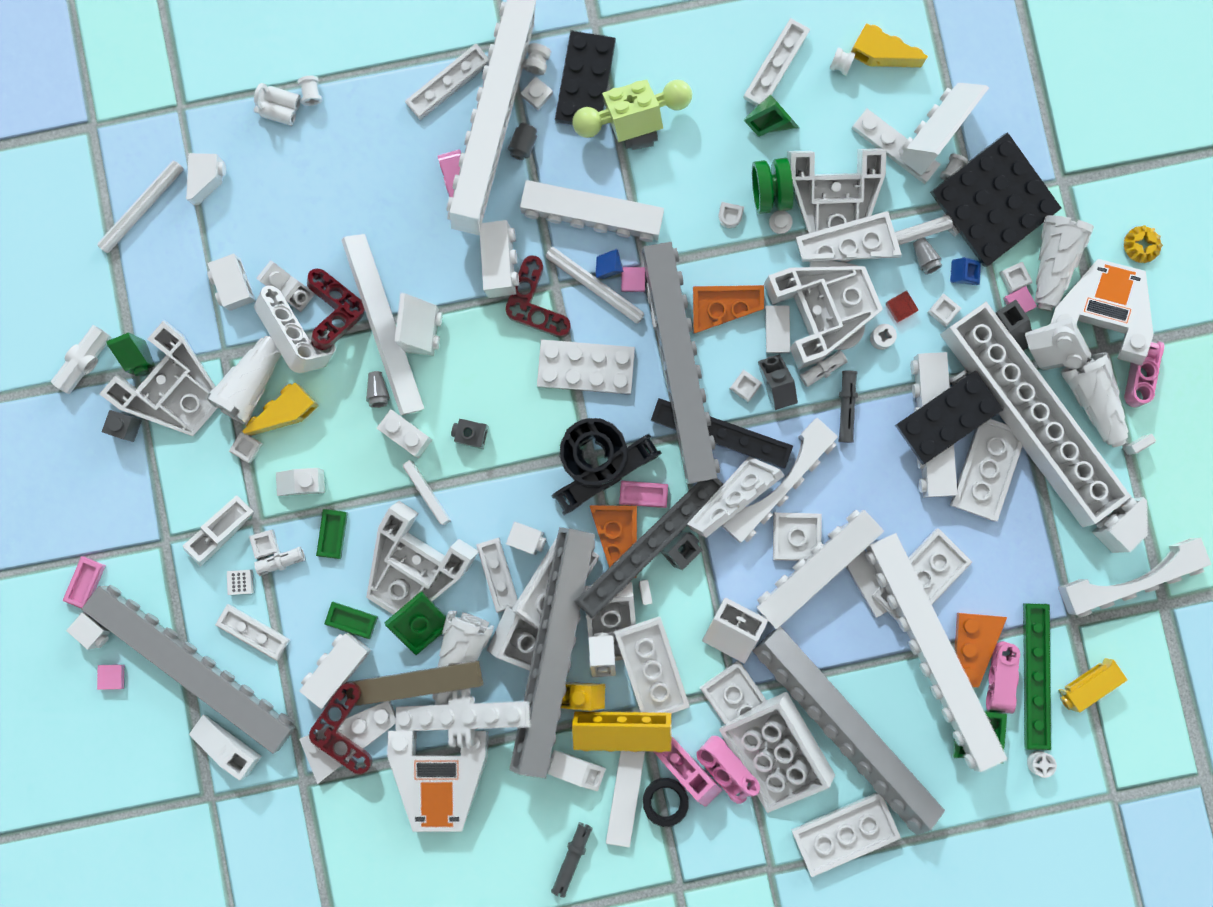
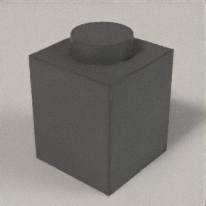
(121, 426)

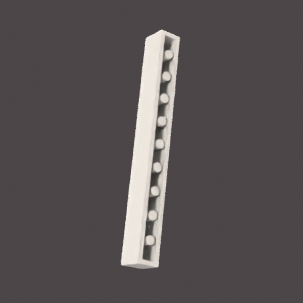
(936, 654)

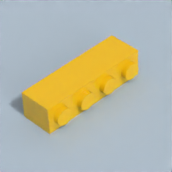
(622, 731)

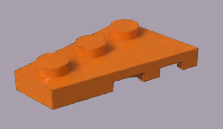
(724, 303)
(615, 528)
(975, 643)

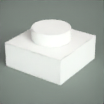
(536, 93)

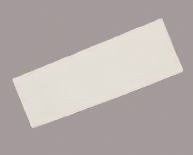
(218, 530)

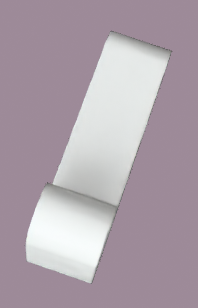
(288, 333)

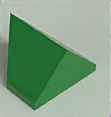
(769, 118)

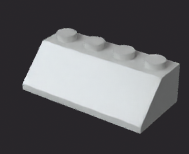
(941, 126)

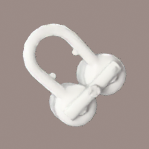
(276, 104)

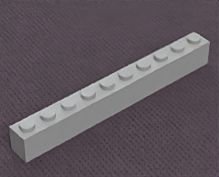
(679, 362)
(553, 652)
(189, 668)
(849, 731)

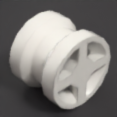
(842, 61)
(881, 341)
(1047, 764)

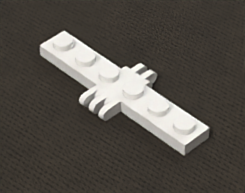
(463, 717)

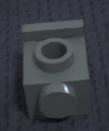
(478, 436)
(686, 555)

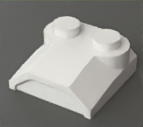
(1058, 345)

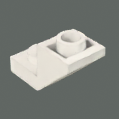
(291, 289)
(576, 770)

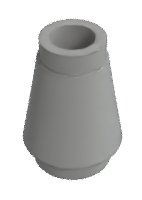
(927, 257)
(376, 390)

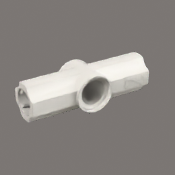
(81, 359)

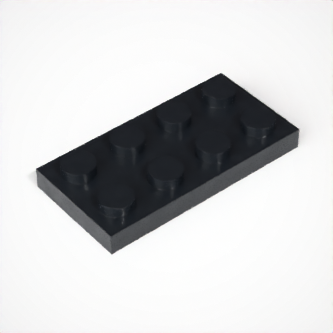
(584, 74)
(948, 417)

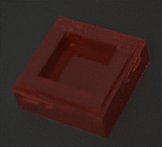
(902, 306)

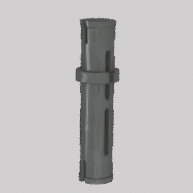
(847, 412)
(575, 850)

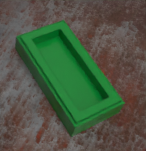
(332, 534)
(351, 620)

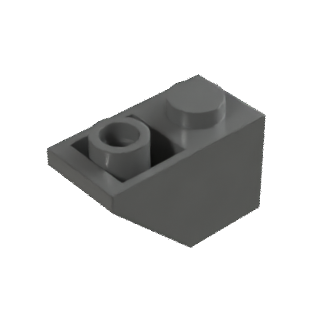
(1016, 322)
(778, 382)

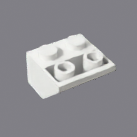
(1124, 526)
(735, 630)

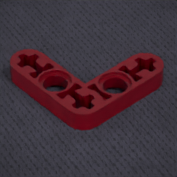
(525, 302)
(341, 311)
(334, 736)

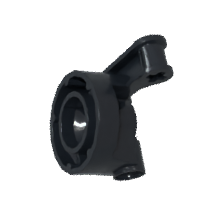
(592, 481)

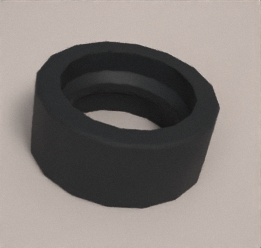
(666, 821)

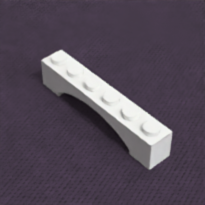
(814, 442)
(1184, 558)

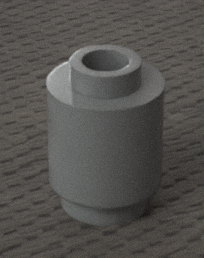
(522, 141)
(642, 141)

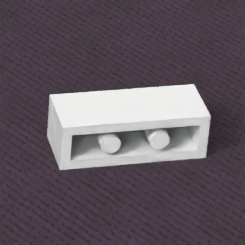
(498, 259)
(334, 669)

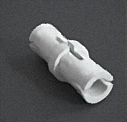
(823, 368)
(279, 561)

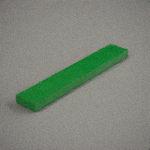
(1037, 676)

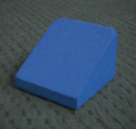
(608, 264)
(965, 271)

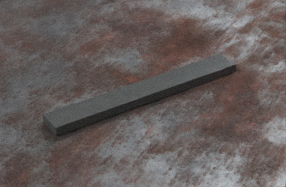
(646, 548)

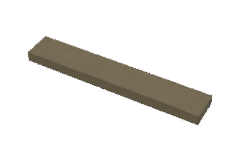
(418, 683)

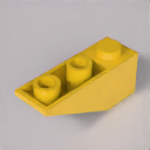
(883, 50)
(288, 409)
(584, 696)

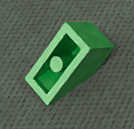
(131, 353)

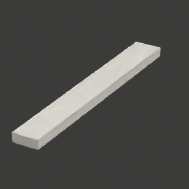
(382, 324)

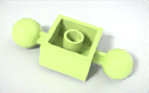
(632, 109)

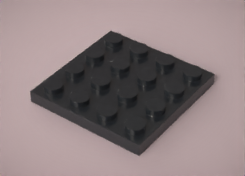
(995, 199)

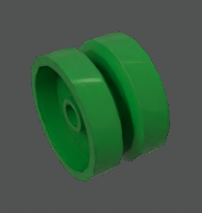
(772, 185)

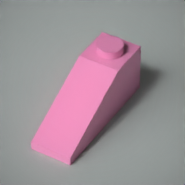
(690, 774)

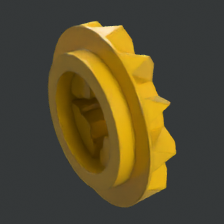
(1135, 250)

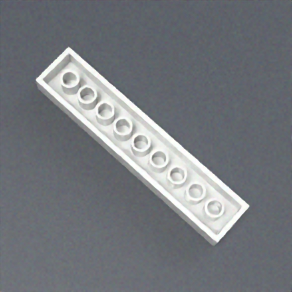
(492, 115)
(1037, 416)

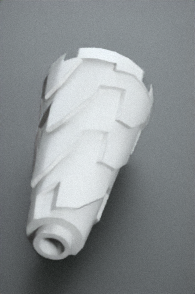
(1059, 256)
(246, 382)
(1099, 396)
(461, 643)

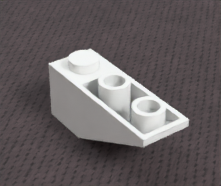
(224, 748)

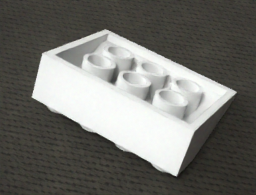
(779, 752)

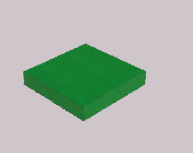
(417, 623)

